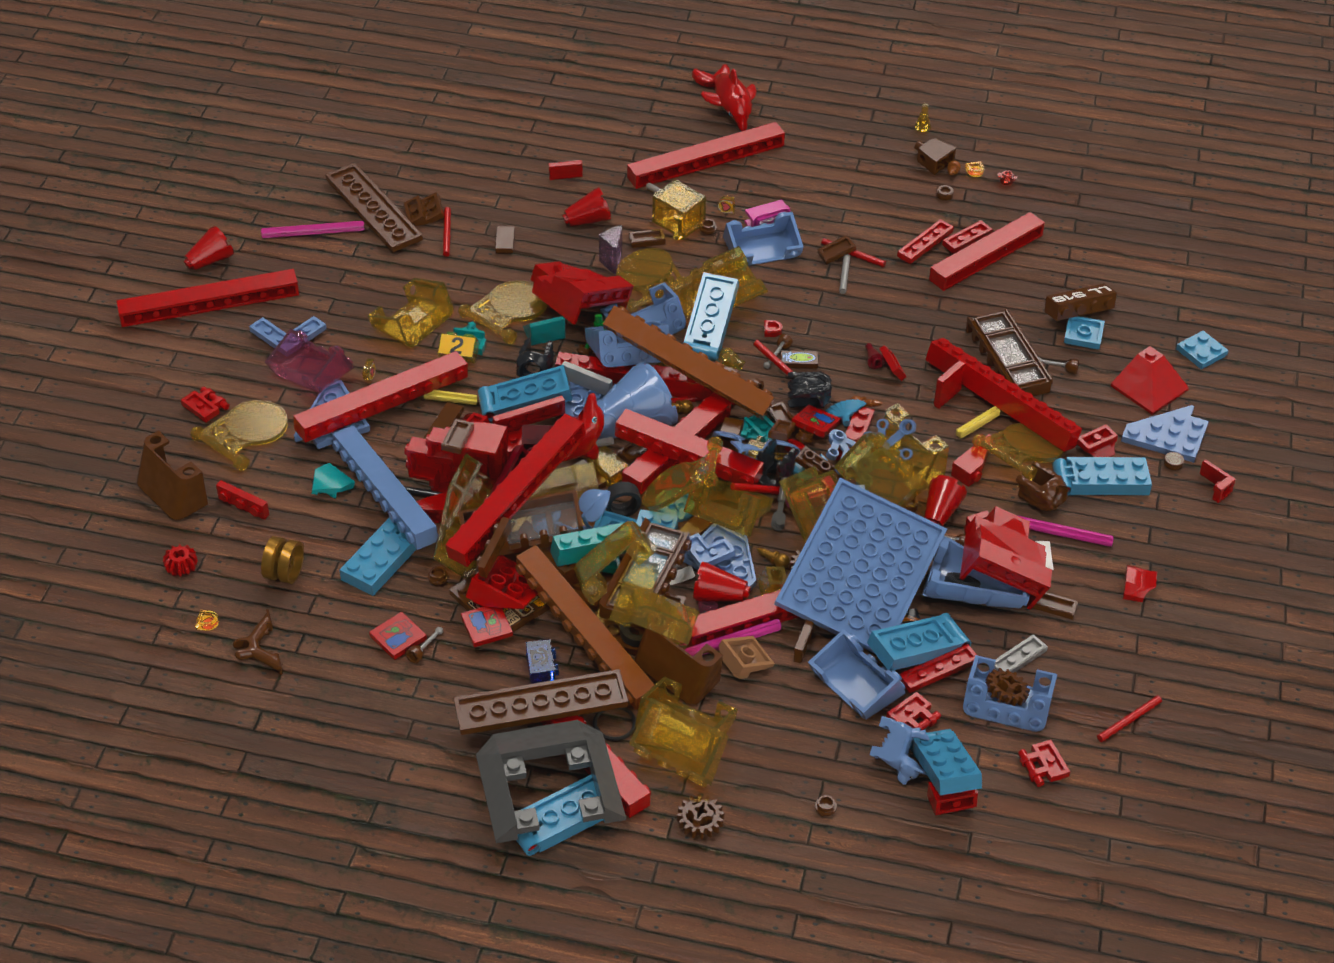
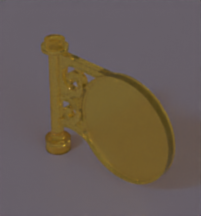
(647, 269)
(508, 302)
(246, 425)
(1022, 446)
(683, 479)

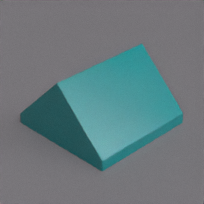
(546, 330)

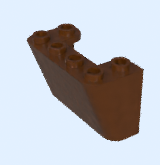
(169, 488)
(662, 658)

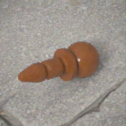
(953, 167)
(869, 402)

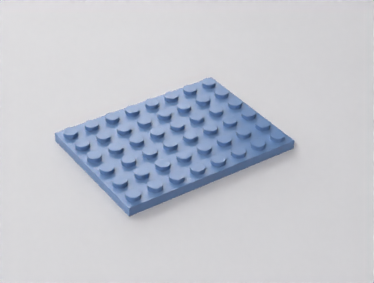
(860, 564)

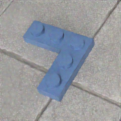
(273, 335)

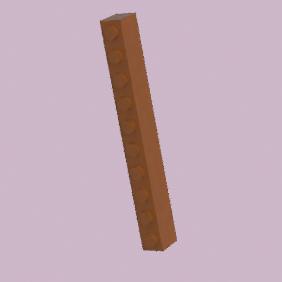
(688, 362)
(582, 622)

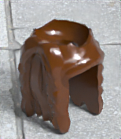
(1045, 490)

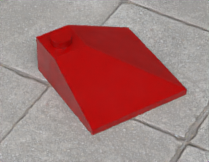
(1150, 381)
(502, 587)

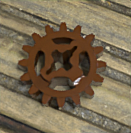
(1007, 687)
(700, 816)

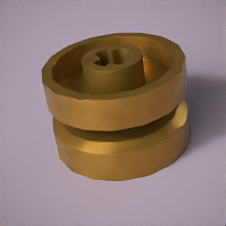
(282, 559)

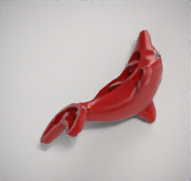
(729, 93)
(593, 422)

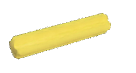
(454, 397)
(977, 422)

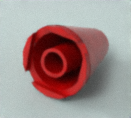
(588, 209)
(208, 250)
(943, 498)
(719, 585)

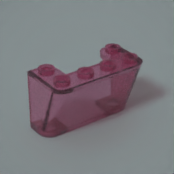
(307, 364)

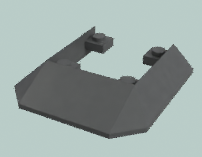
(504, 759)

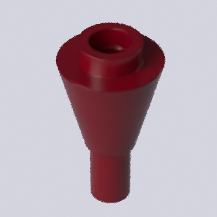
(875, 359)

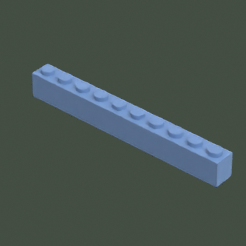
(385, 487)

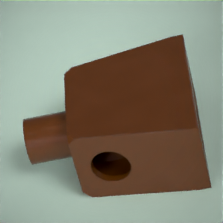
(934, 154)

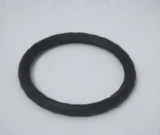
(620, 737)

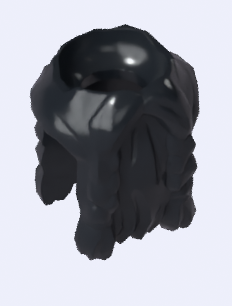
(544, 361)
(809, 389)
(782, 468)

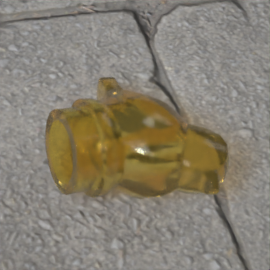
(730, 359)

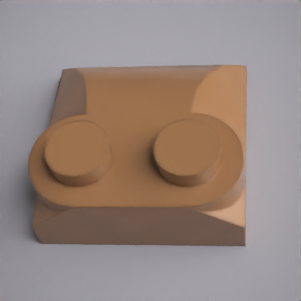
(744, 656)

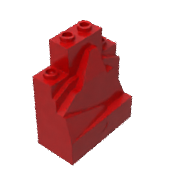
(572, 288)
(431, 463)
(1004, 552)

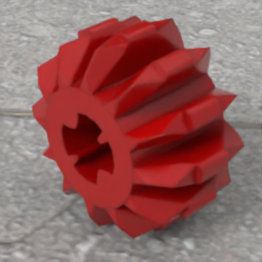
(180, 560)

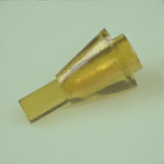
(923, 121)

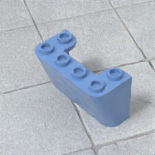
(766, 241)
(664, 310)
(618, 354)
(856, 675)
(1029, 716)

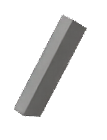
(587, 378)
(1021, 654)

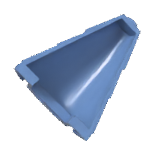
(641, 392)
(991, 592)

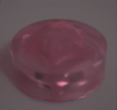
(704, 606)

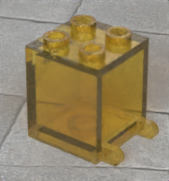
(678, 209)

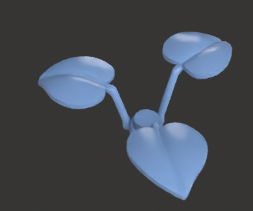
(746, 447)
(593, 505)

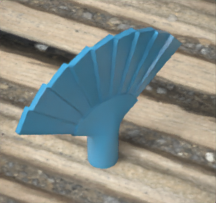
(845, 409)

